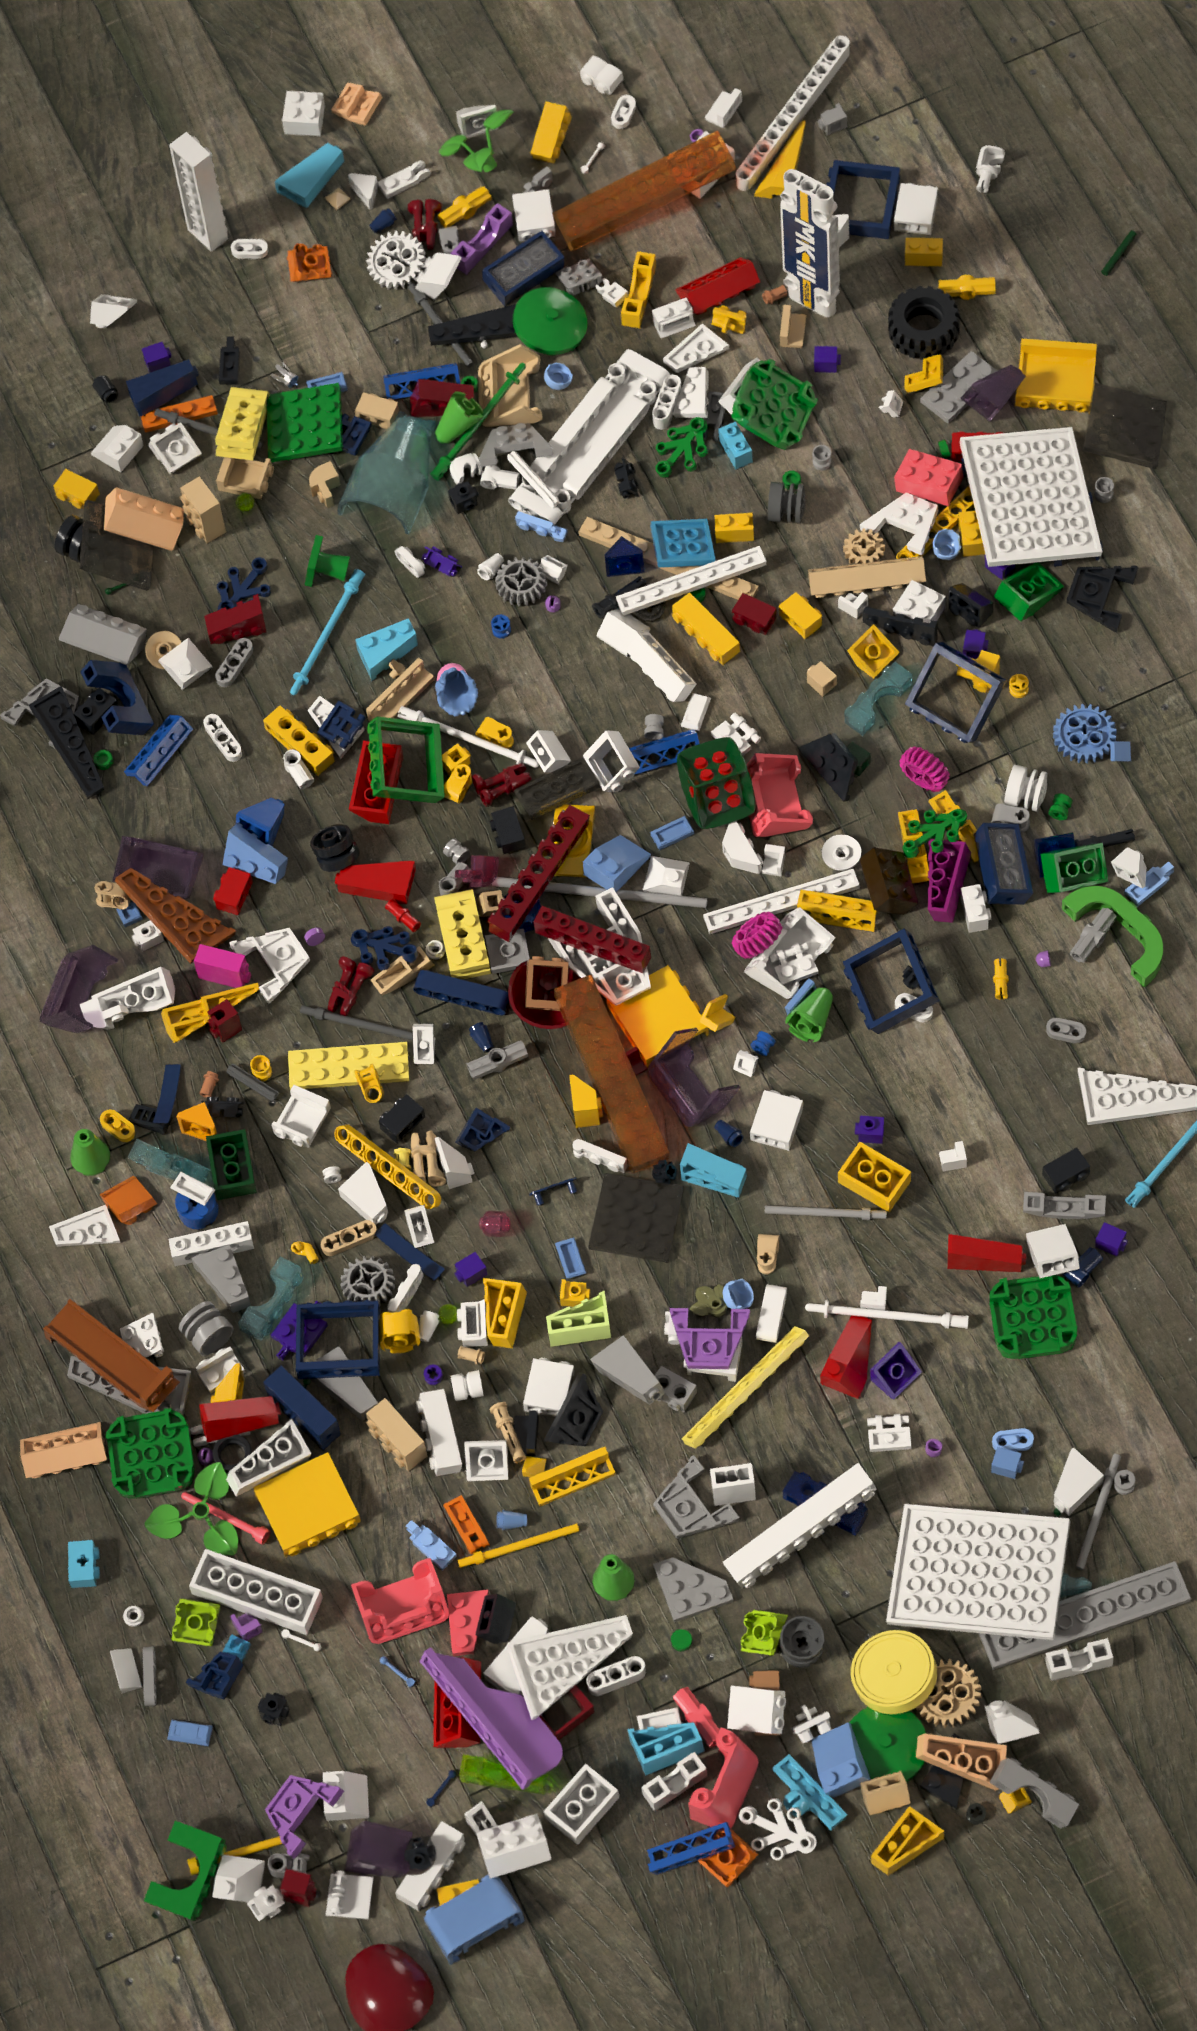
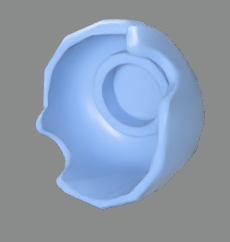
(558, 376)
(946, 544)
(738, 1294)

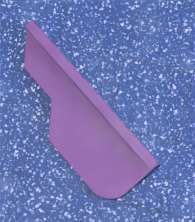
(498, 1717)

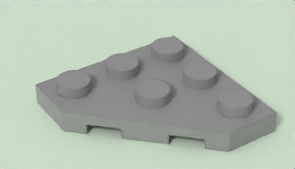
(690, 1589)

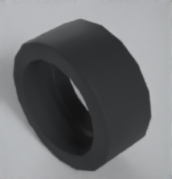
(222, 1443)

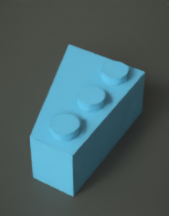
(384, 645)
(712, 1171)
(665, 1746)

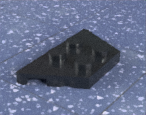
(832, 762)
(576, 1416)

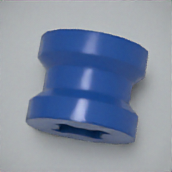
(504, 623)
(763, 1043)

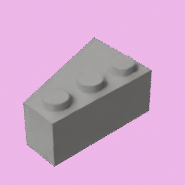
(223, 1275)

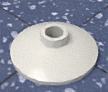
(841, 845)

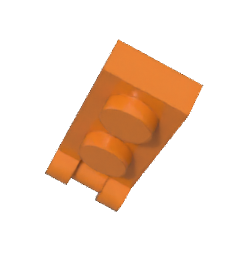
(465, 1524)

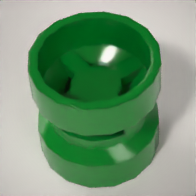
(1060, 806)

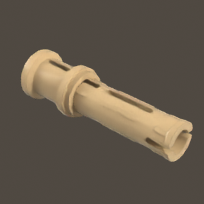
(505, 1424)

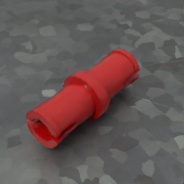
(403, 915)

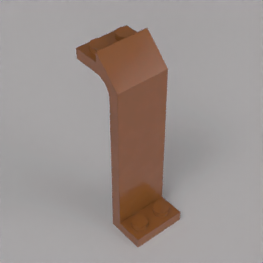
(111, 1357)

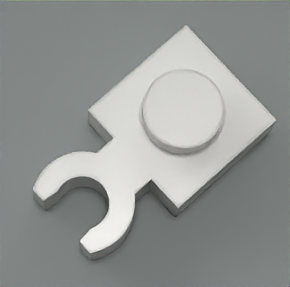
(612, 293)

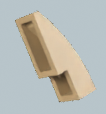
(401, 972)

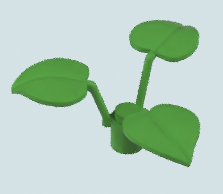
(481, 159)
(222, 1537)

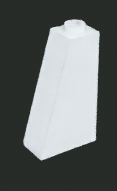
(501, 1671)

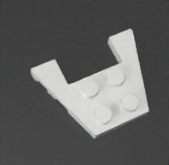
(908, 514)
(282, 955)

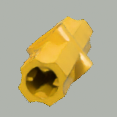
(464, 207)
(968, 287)

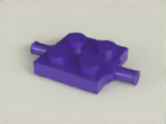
(286, 1332)

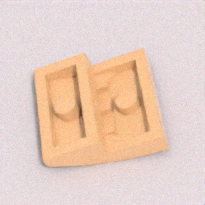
(356, 104)

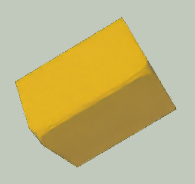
(1015, 1800)

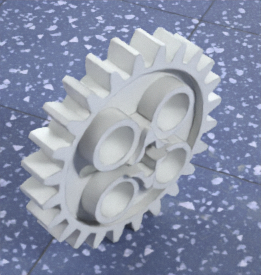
(404, 246)

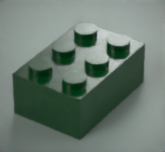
(231, 1164)

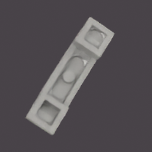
(1064, 1207)

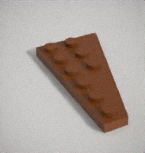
(175, 917)

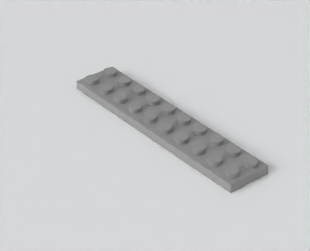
(1096, 1612)

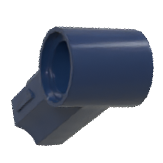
(1087, 1263)

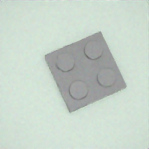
(506, 955)

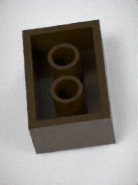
(888, 881)

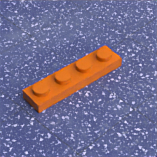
(191, 409)

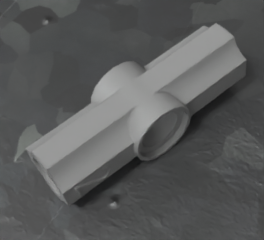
(1093, 935)
(486, 1065)

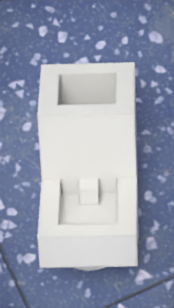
(98, 1014)

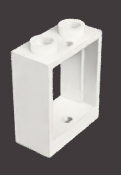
(597, 752)

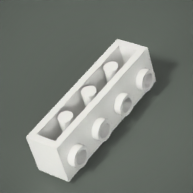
(660, 667)
(439, 1432)

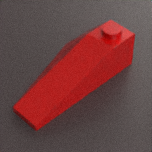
(849, 1359)

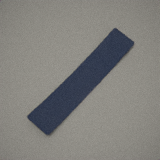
(168, 1093)
(408, 1251)

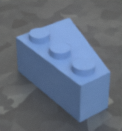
(253, 856)

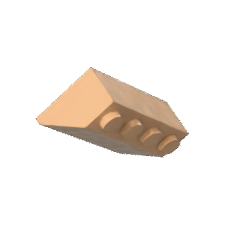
(143, 518)
(63, 1450)

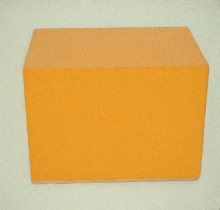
(196, 1122)

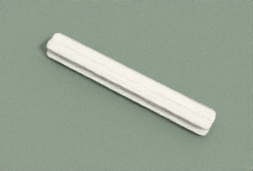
(533, 479)

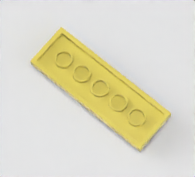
(337, 1064)

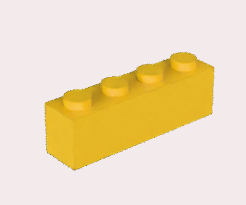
(705, 628)

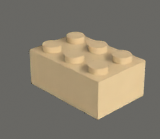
(202, 510)
(396, 1435)

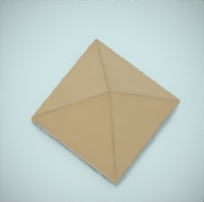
(337, 198)

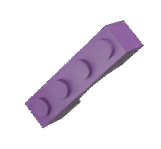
(495, 225)

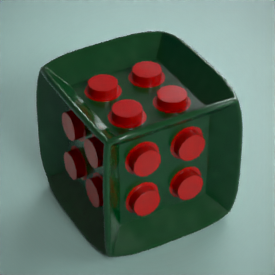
(716, 783)

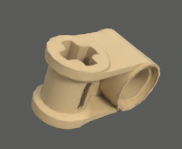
(112, 895)
(767, 1251)

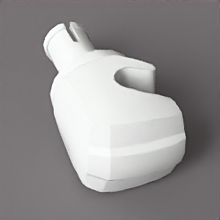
(985, 166)
(466, 461)

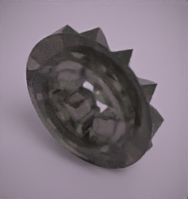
(657, 611)

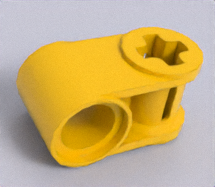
(495, 732)
(456, 786)
(369, 1082)

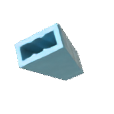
(311, 175)

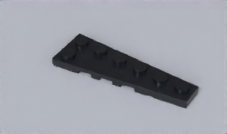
(476, 327)
(63, 731)

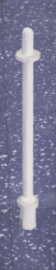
(409, 714)
(946, 1319)

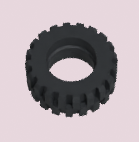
(923, 302)

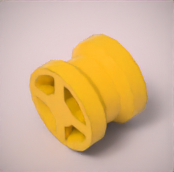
(1020, 681)

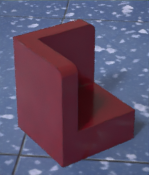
(635, 1060)

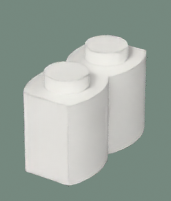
(601, 75)

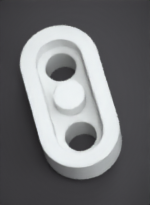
(622, 113)
(249, 248)
(406, 557)
(921, 1016)

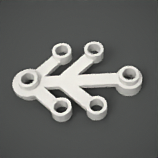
(780, 1830)

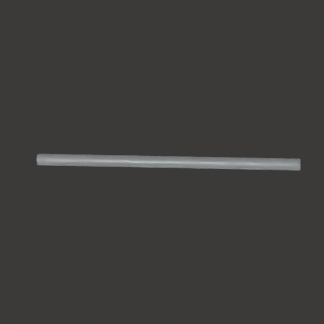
(622, 894)

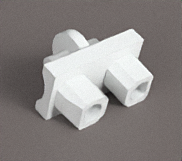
(820, 1721)

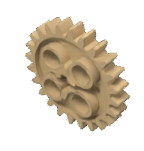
(959, 1706)

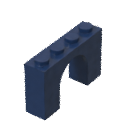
(114, 676)

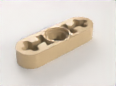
(348, 1245)

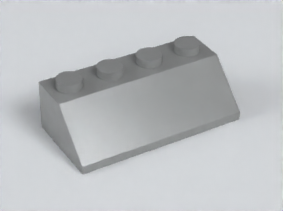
(103, 634)

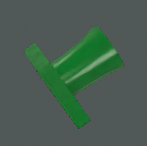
(325, 563)

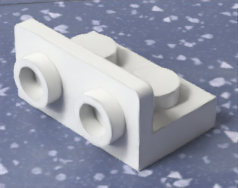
(216, 1368)

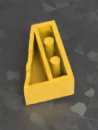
(906, 1841)

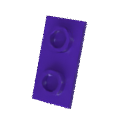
(434, 557)

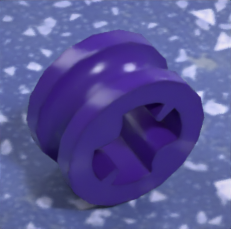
(429, 1369)

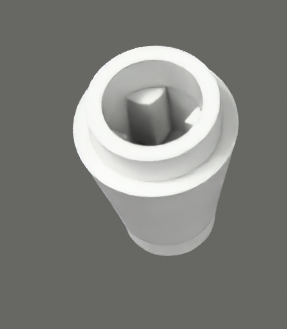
(490, 567)
(427, 1325)

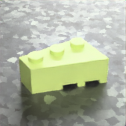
(580, 1323)

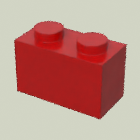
(233, 890)

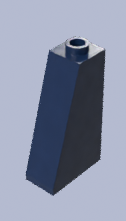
(161, 386)

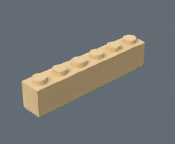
(865, 576)

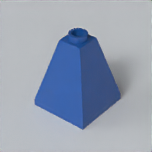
(263, 819)

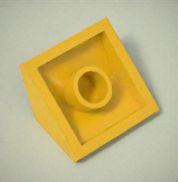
(872, 652)

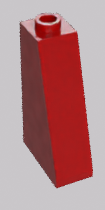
(378, 880)
(984, 1255)
(237, 1416)

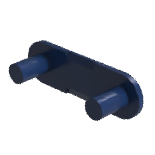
(570, 1183)

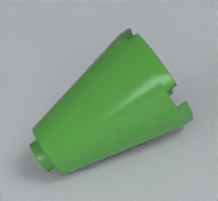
(458, 417)
(810, 1016)
(89, 1153)
(613, 1578)

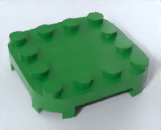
(773, 404)
(1033, 1317)
(150, 1454)

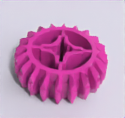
(924, 769)
(756, 935)

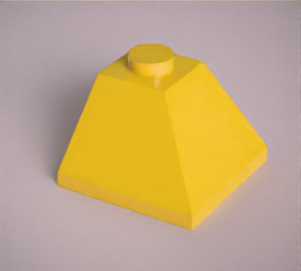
(231, 1386)

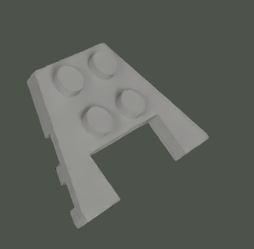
(511, 439)
(19, 708)
(684, 1510)

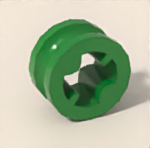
(470, 379)

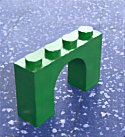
(188, 1900)

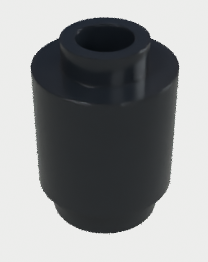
(105, 388)

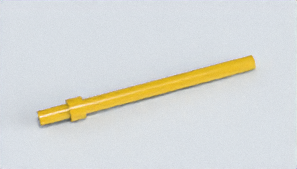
(479, 1557)

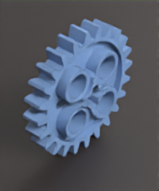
(1083, 718)

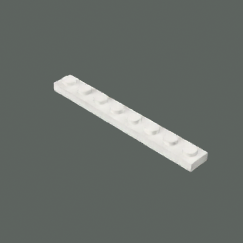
(691, 580)
(778, 901)

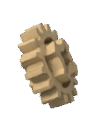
(863, 547)

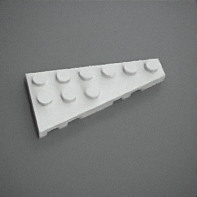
(1131, 1097)

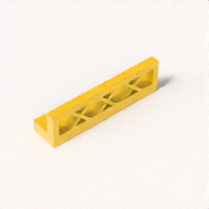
(838, 907)
(570, 1469)

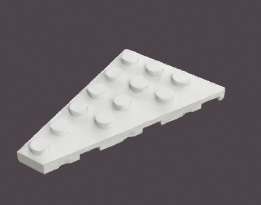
(560, 1659)

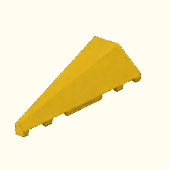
(787, 159)
(189, 1017)

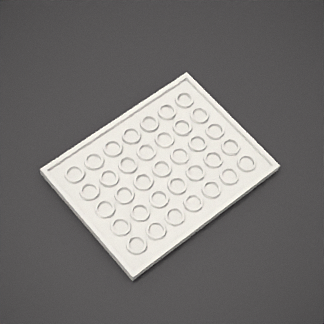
(1030, 496)
(978, 1571)

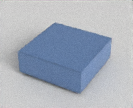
(1120, 751)
(129, 915)

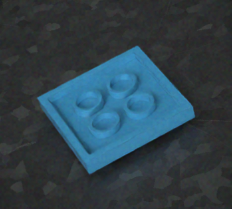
(682, 542)

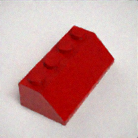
(719, 285)
(362, 800)
(450, 1726)

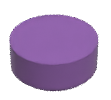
(314, 936)

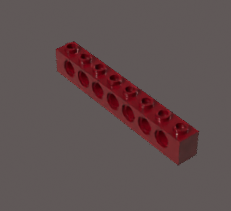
(507, 927)

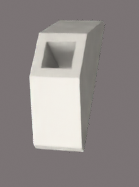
(740, 849)

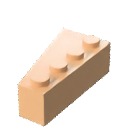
(962, 1757)

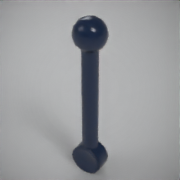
(431, 1801)

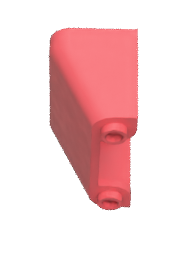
(776, 795)
(402, 1605)
(731, 1786)

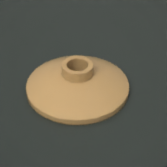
(155, 642)

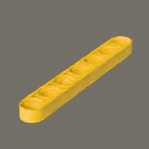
(946, 514)
(395, 1166)

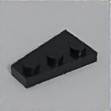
(943, 1784)

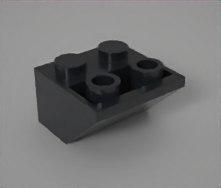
(969, 604)

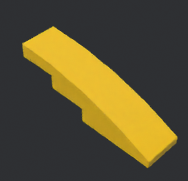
(943, 805)
(918, 865)

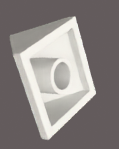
(620, 630)
(486, 1460)

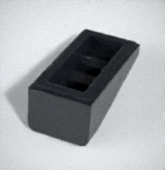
(159, 1128)

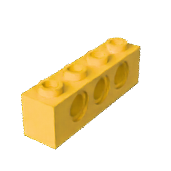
(316, 761)

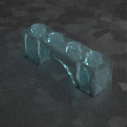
(893, 681)
(258, 1320)

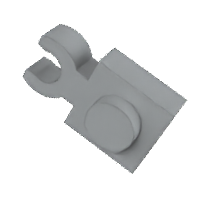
(540, 181)

